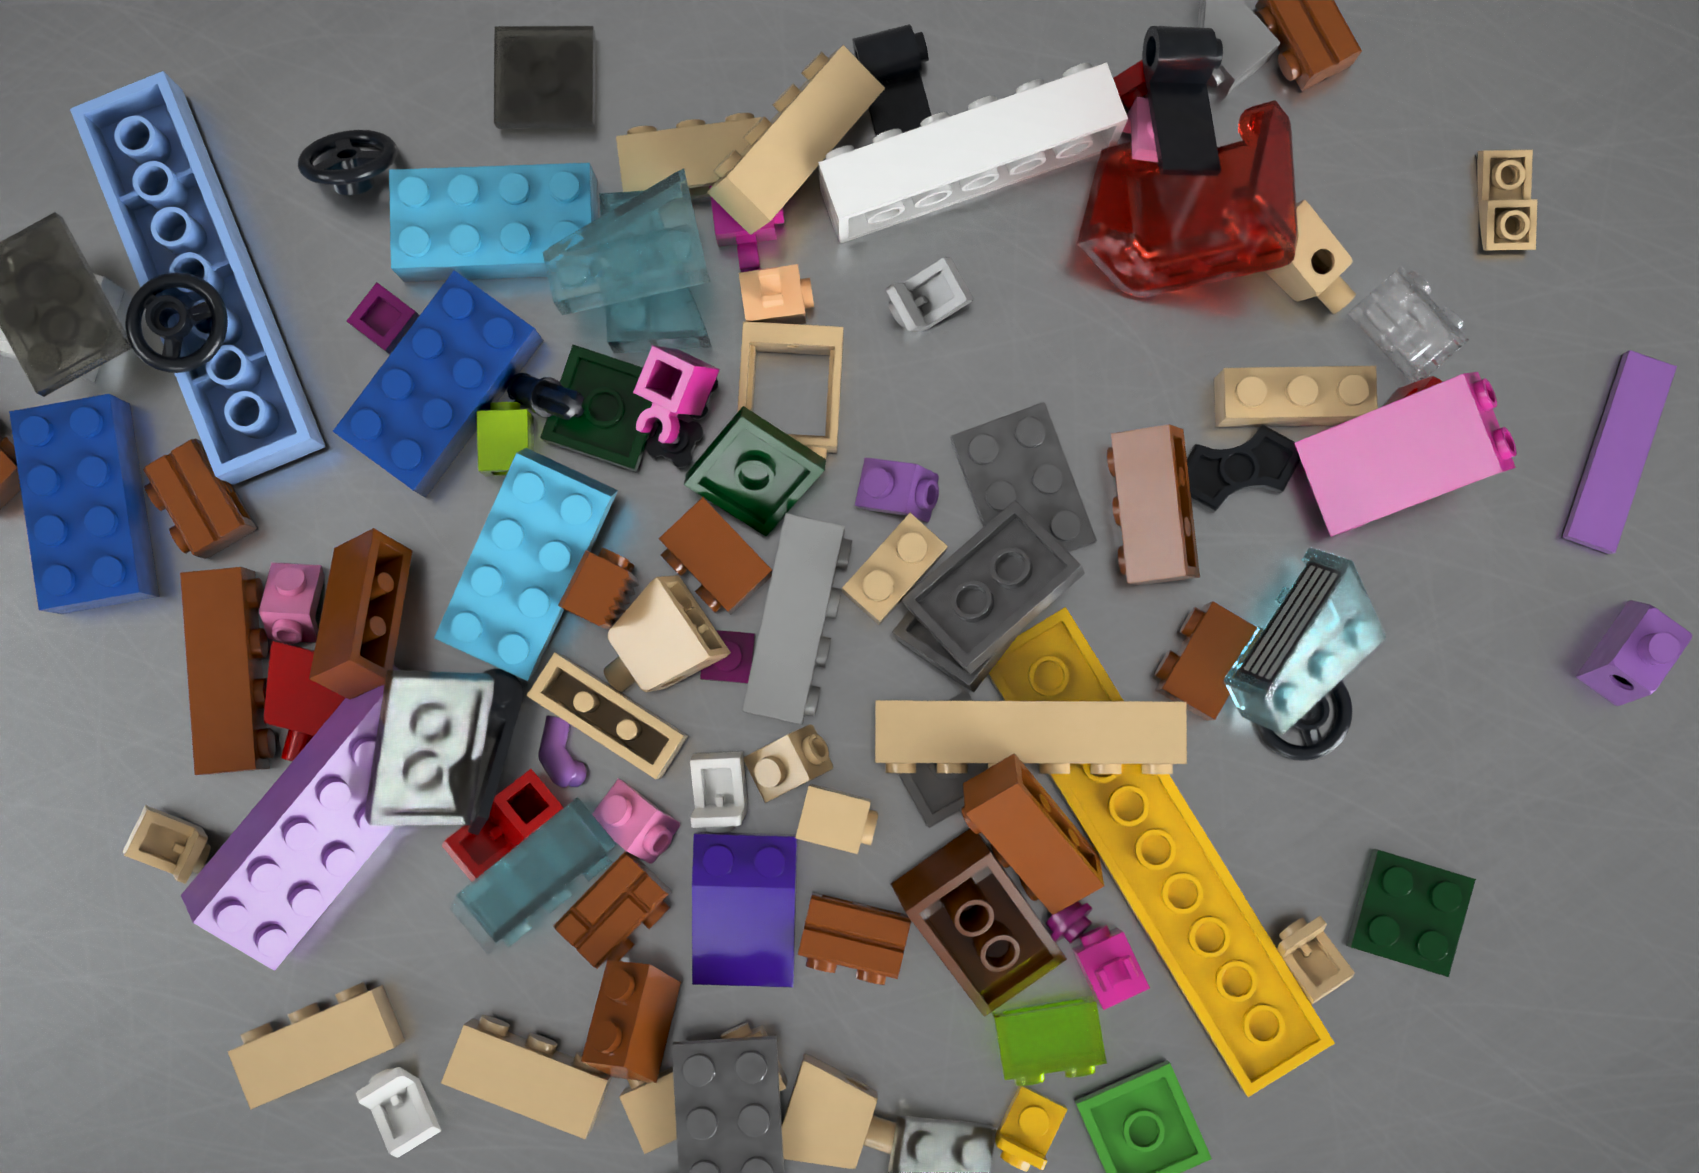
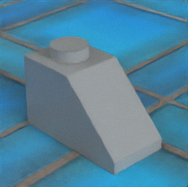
(1244, 40)

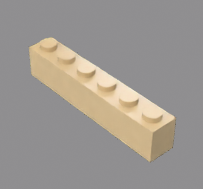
(1036, 731)

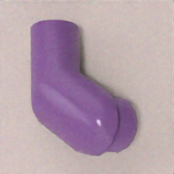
(555, 757)

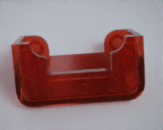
(1192, 231)

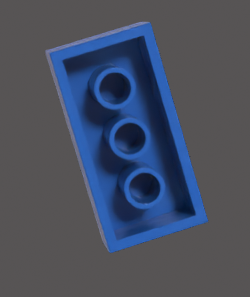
(434, 382)
(84, 504)

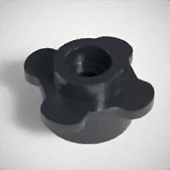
(680, 452)

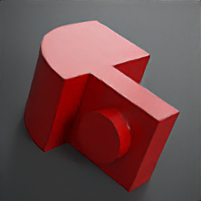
(512, 818)

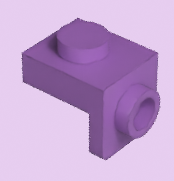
(897, 488)

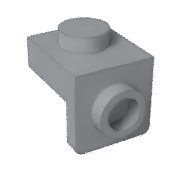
(929, 296)

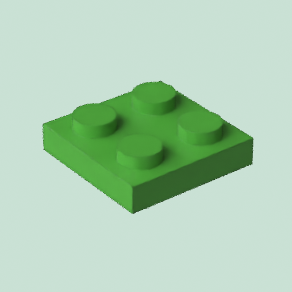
(1144, 1124)

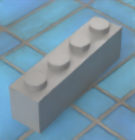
(794, 619)

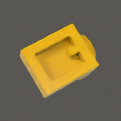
(1029, 1128)

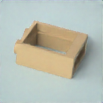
(796, 340)

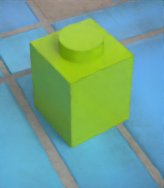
(501, 435)

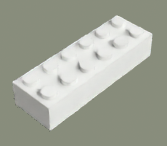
(971, 151)

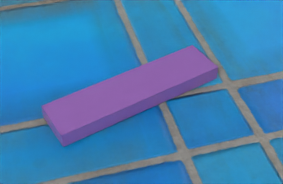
(1619, 452)

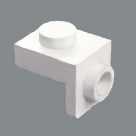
(718, 791)
(399, 1109)

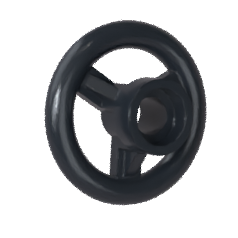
(349, 167)
(162, 308)
(1315, 745)

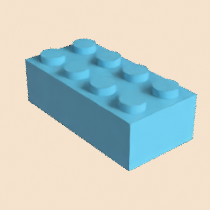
(485, 218)
(524, 563)

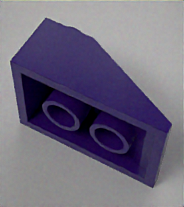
(744, 909)

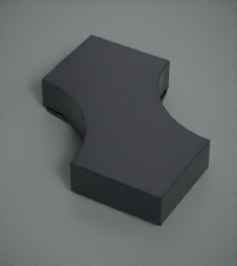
(1259, 463)

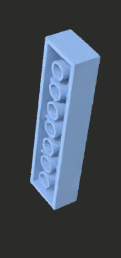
(180, 221)

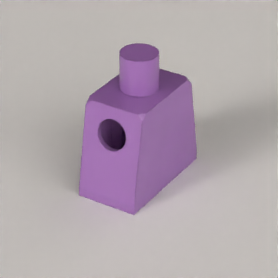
(1637, 647)

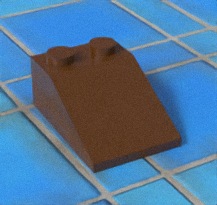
(977, 921)

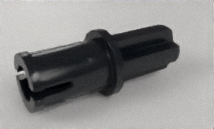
(545, 396)

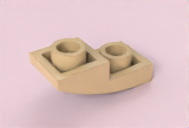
(1505, 200)

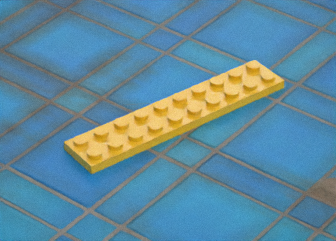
(1172, 876)

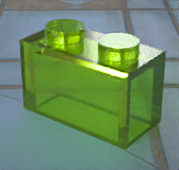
(1049, 1040)

